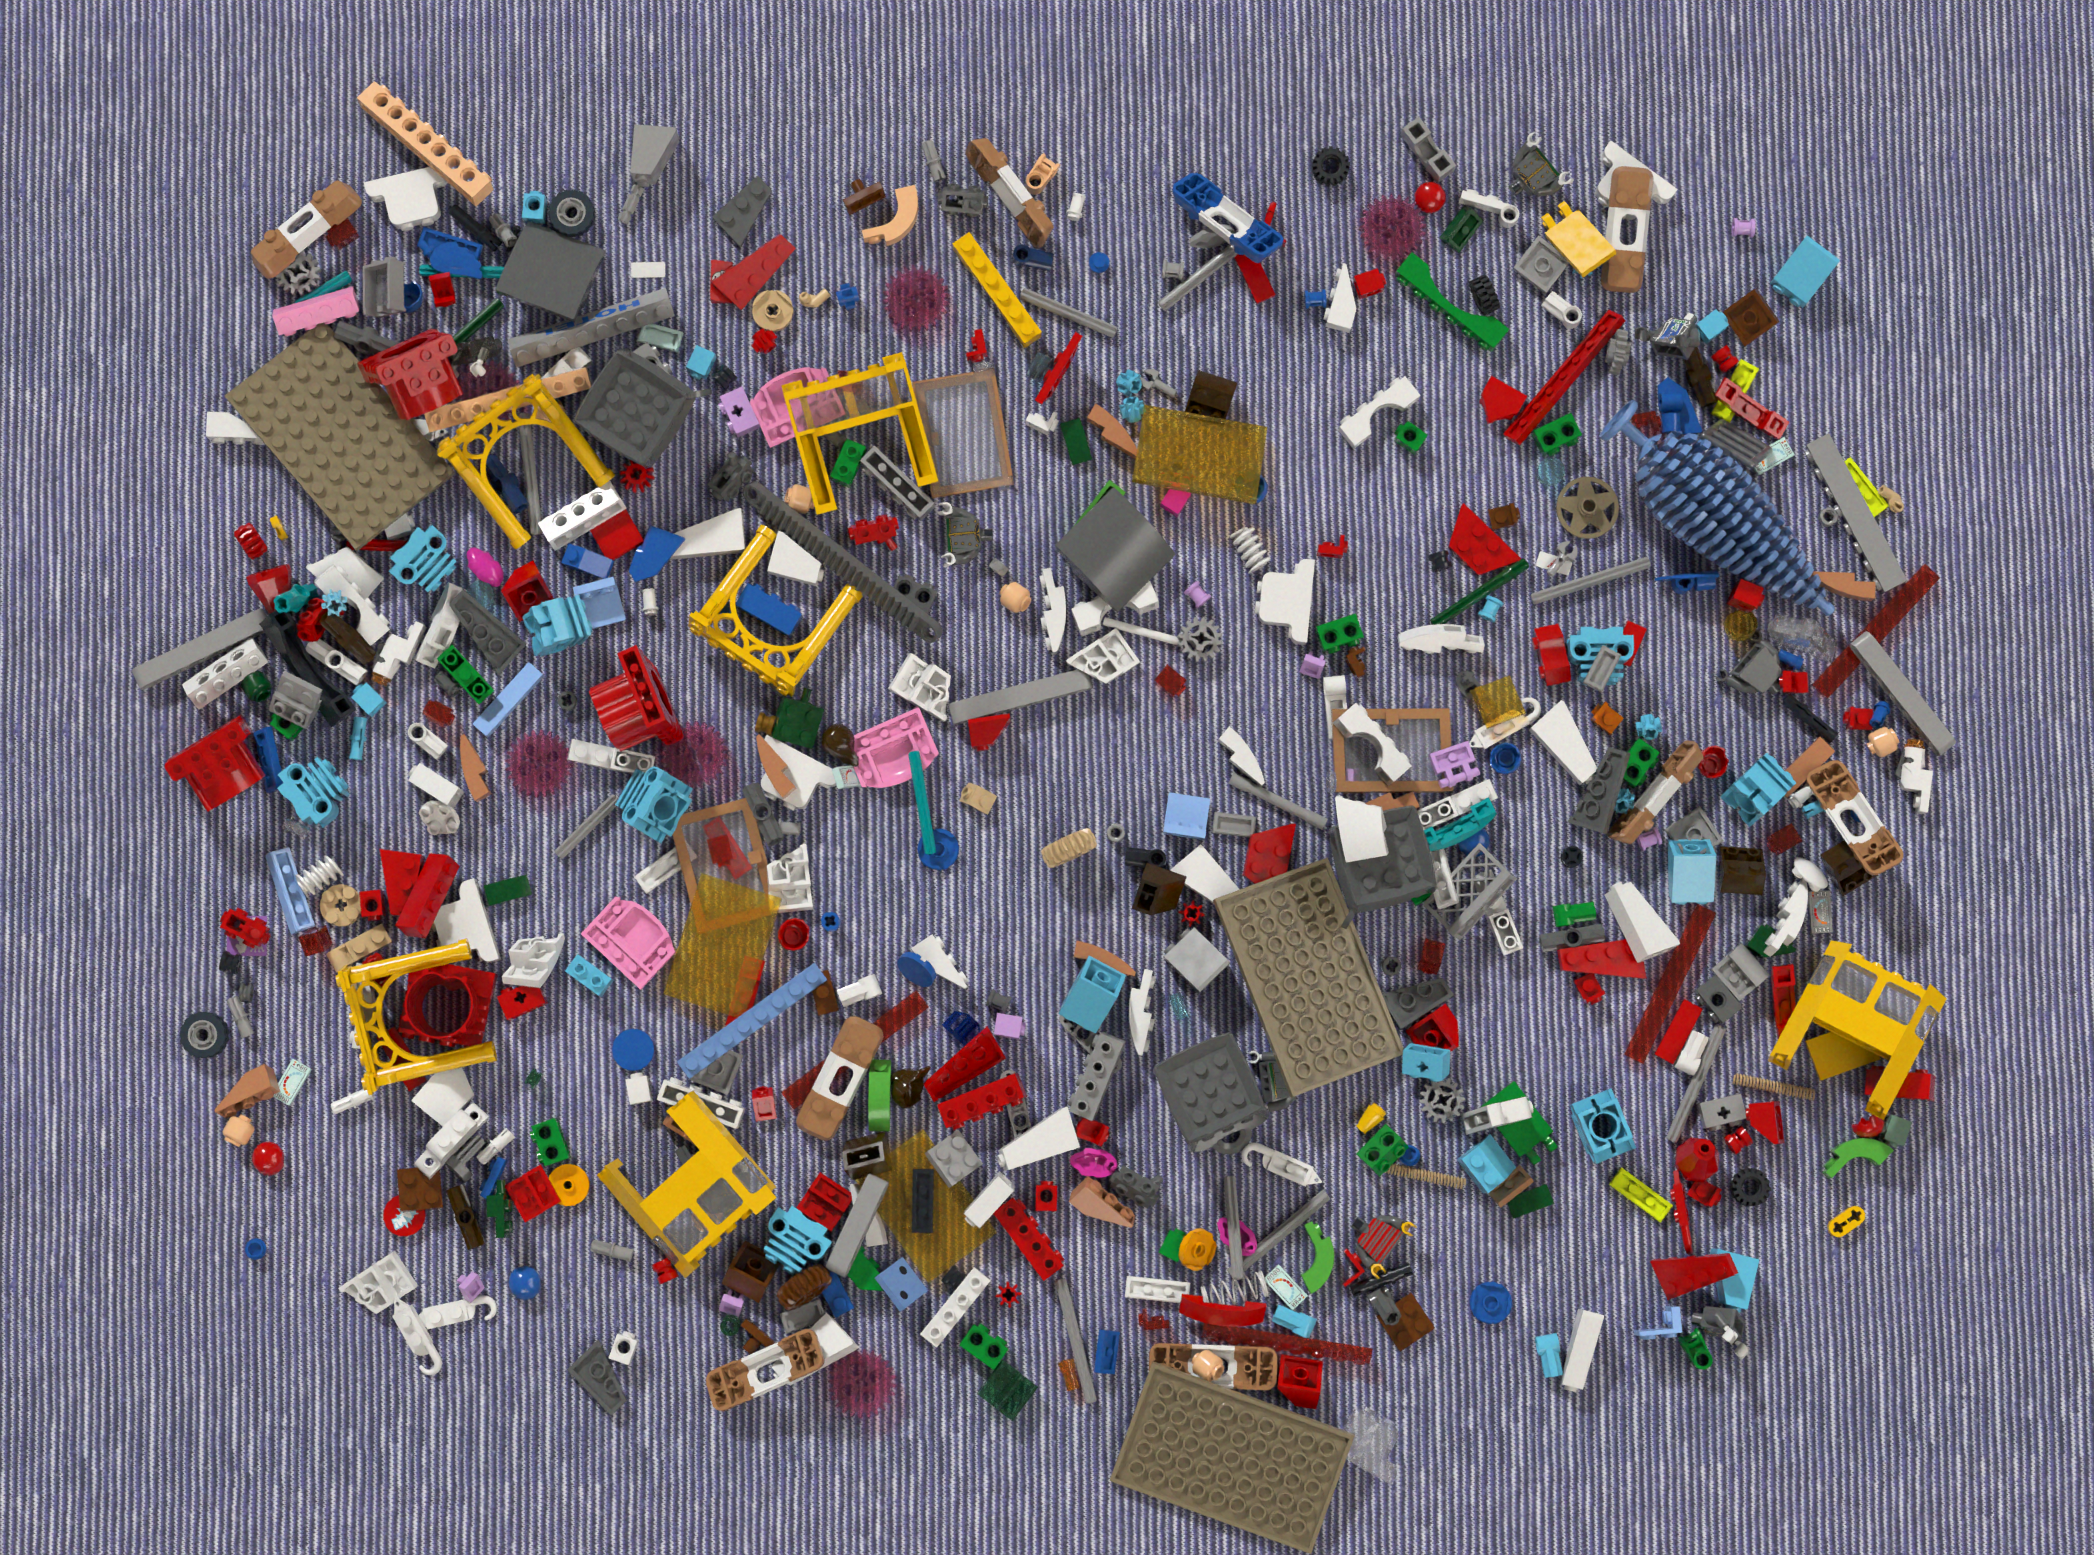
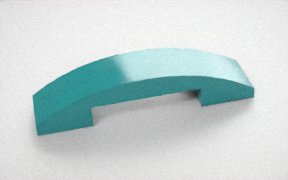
(1462, 828)

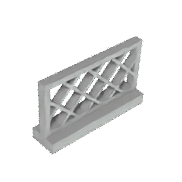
(1484, 900)

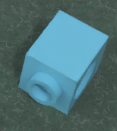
(539, 215)
(1712, 325)
(700, 363)
(368, 699)

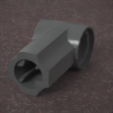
(1384, 1304)

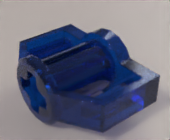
(966, 1026)

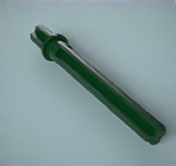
(478, 321)
(1481, 592)

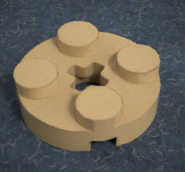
(784, 311)
(331, 898)

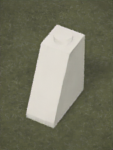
(793, 562)
(435, 785)
(989, 1200)

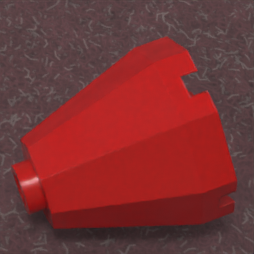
(270, 583)
(1697, 1159)

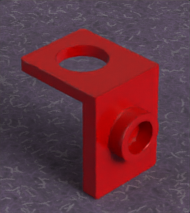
(1356, 1261)

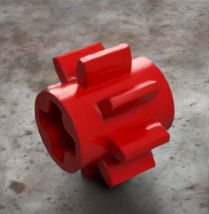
(764, 341)
(1191, 919)
(1012, 1289)

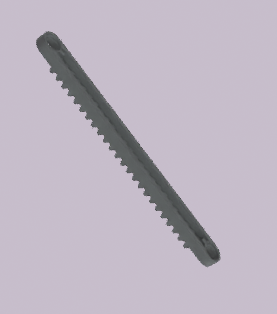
(842, 562)

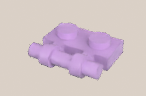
(1451, 758)

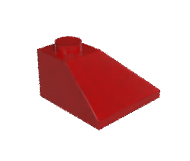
(525, 589)
(987, 730)
(1436, 1030)
(1767, 1120)
(1300, 1380)

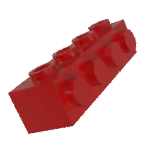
(427, 895)
(982, 1101)
(1028, 1239)

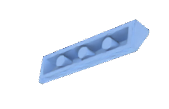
(508, 700)
(289, 893)

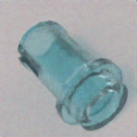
(1178, 1005)

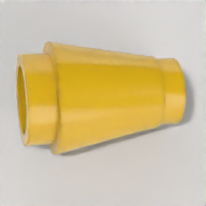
(1372, 1116)

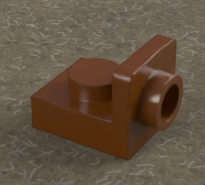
(1503, 516)
(1356, 666)

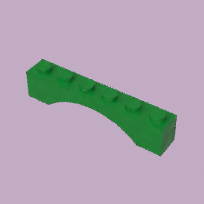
(1484, 329)

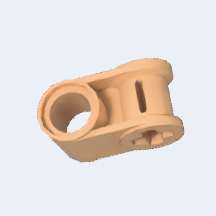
(1042, 171)

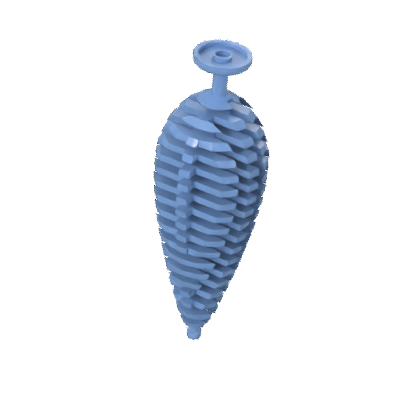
(1713, 503)

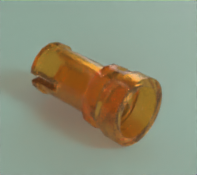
(1068, 1368)

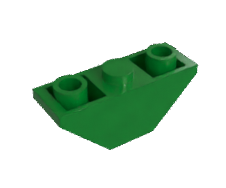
(465, 674)
(864, 1272)

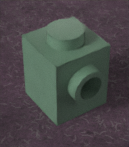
(1895, 1131)

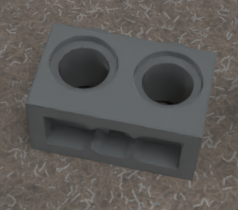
(916, 590)

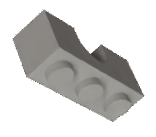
(1420, 141)

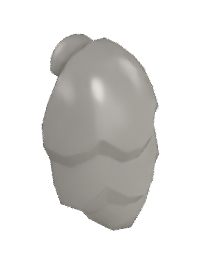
(1207, 238)

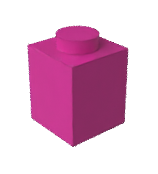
(1175, 501)

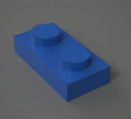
(496, 1169)
(837, 1297)
(1106, 1351)

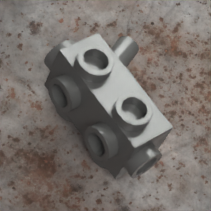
(968, 200)
(730, 477)
(1136, 1187)

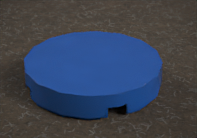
(946, 851)
(916, 970)
(633, 1049)
(1490, 1302)

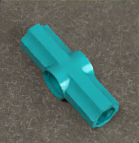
(295, 598)

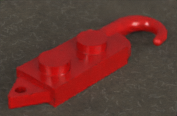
(1681, 1214)

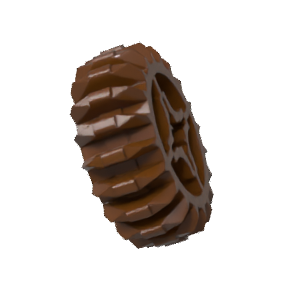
(804, 1287)

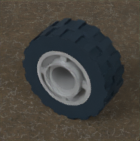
(571, 200)
(191, 1036)

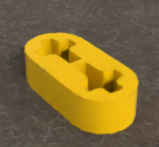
(1842, 1217)

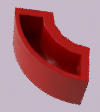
(1552, 655)

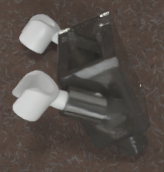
(476, 351)

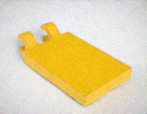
(1577, 240)
(1836, 1055)

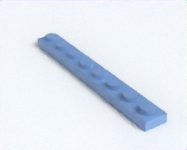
(751, 1021)

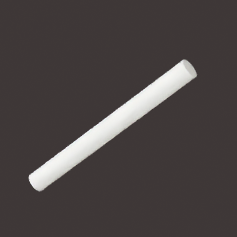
(1141, 631)

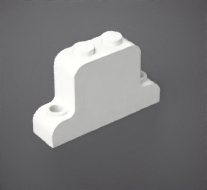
(1614, 157)
(409, 197)
(1287, 600)
(803, 773)
(467, 920)
(1497, 1115)
(450, 1139)

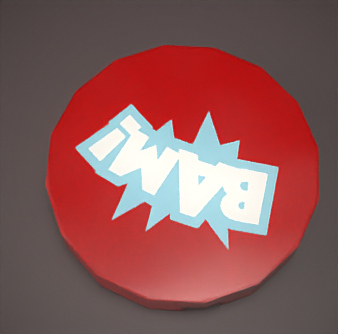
(402, 1223)

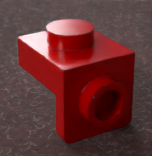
(442, 289)
(1794, 682)
(1092, 1131)

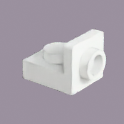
(1038, 423)

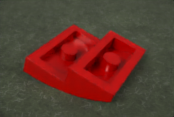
(617, 535)
(533, 1193)
(825, 1202)

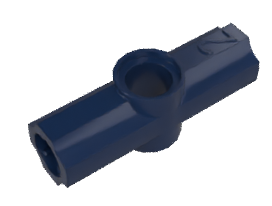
(505, 484)

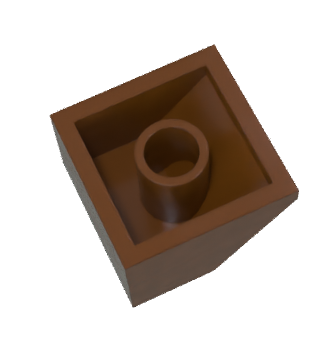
(750, 1272)

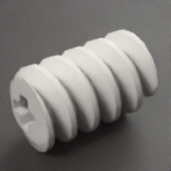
(1250, 549)
(318, 875)

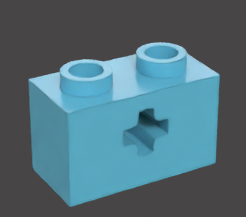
(589, 975)
(1426, 1062)

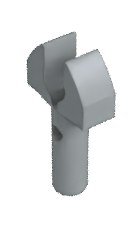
(1157, 383)
(1561, 558)

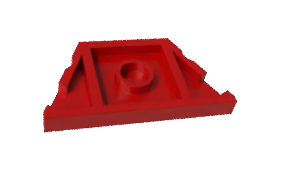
(1061, 365)
(1478, 544)
(1268, 853)

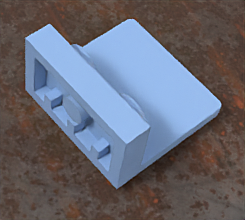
(601, 602)
(1186, 816)
(1670, 1317)

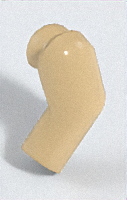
(814, 300)
(1893, 499)

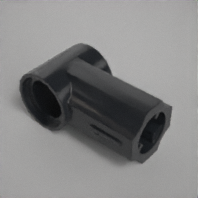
(1140, 857)

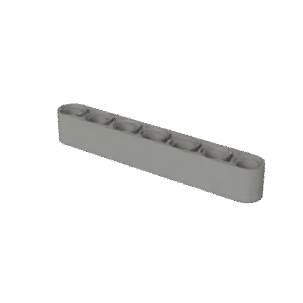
(199, 649)
(1902, 693)
(1020, 696)

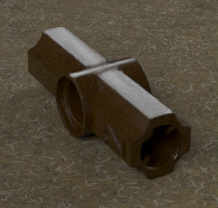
(1700, 379)
(348, 637)
(460, 1202)

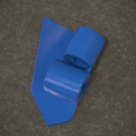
(1676, 409)
(654, 553)
(1700, 580)

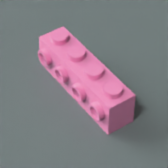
(315, 311)

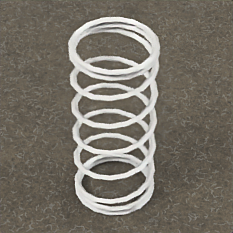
(1262, 1281)

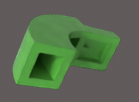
(879, 1095)
(1864, 1147)
(1323, 1261)

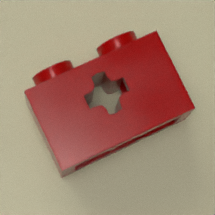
(1746, 596)
(514, 1008)

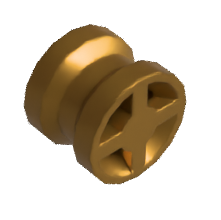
(765, 723)

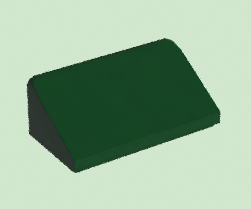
(1461, 228)

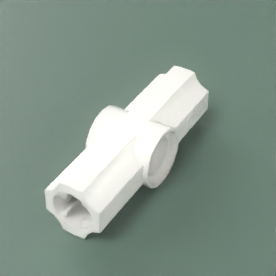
(346, 668)

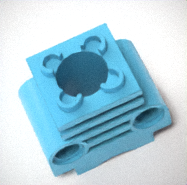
(423, 559)
(557, 625)
(1590, 642)
(1758, 789)
(313, 790)
(654, 802)
(1620, 1136)
(795, 1240)

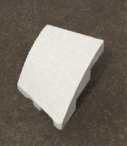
(354, 566)
(1105, 657)
(923, 686)
(1361, 829)
(790, 880)
(533, 960)
(444, 1095)
(381, 1283)

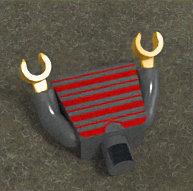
(1378, 1239)

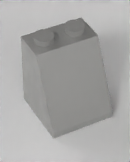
(651, 152)
(1195, 959)

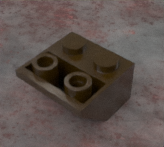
(1210, 395)
(1844, 869)
(1741, 870)
(1158, 890)
(867, 1155)

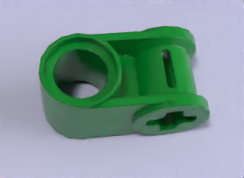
(1695, 1348)

